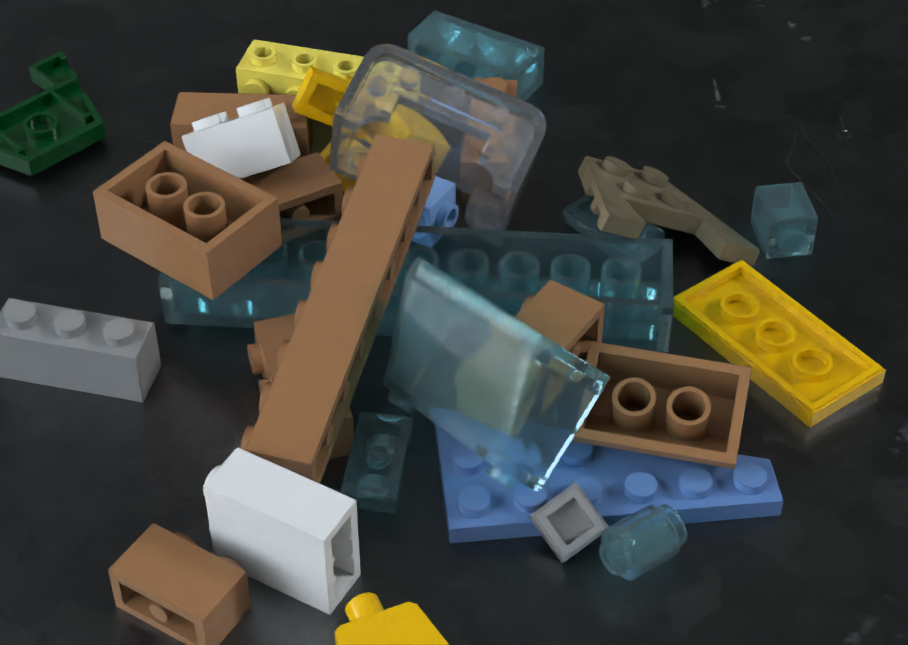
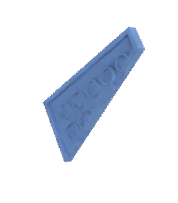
(612, 480)

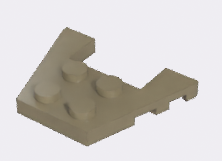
(634, 197)

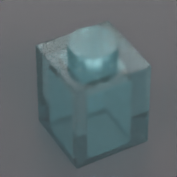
(783, 220)

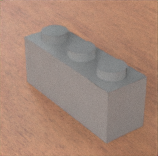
(78, 350)

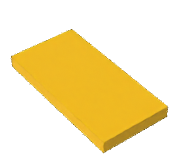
(786, 345)

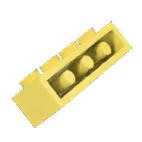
(282, 67)

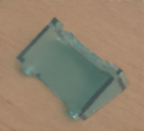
(486, 377)

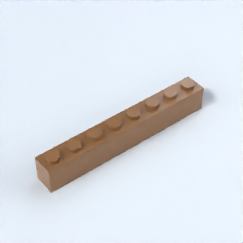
(344, 309)

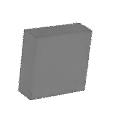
(568, 522)

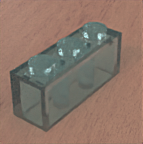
(478, 51)

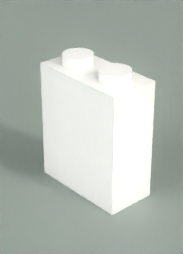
(284, 529)

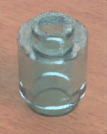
(642, 541)

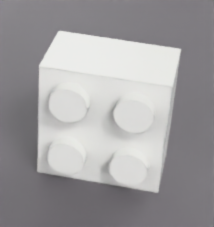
(245, 144)

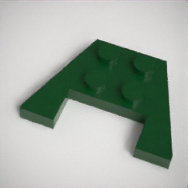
(49, 123)

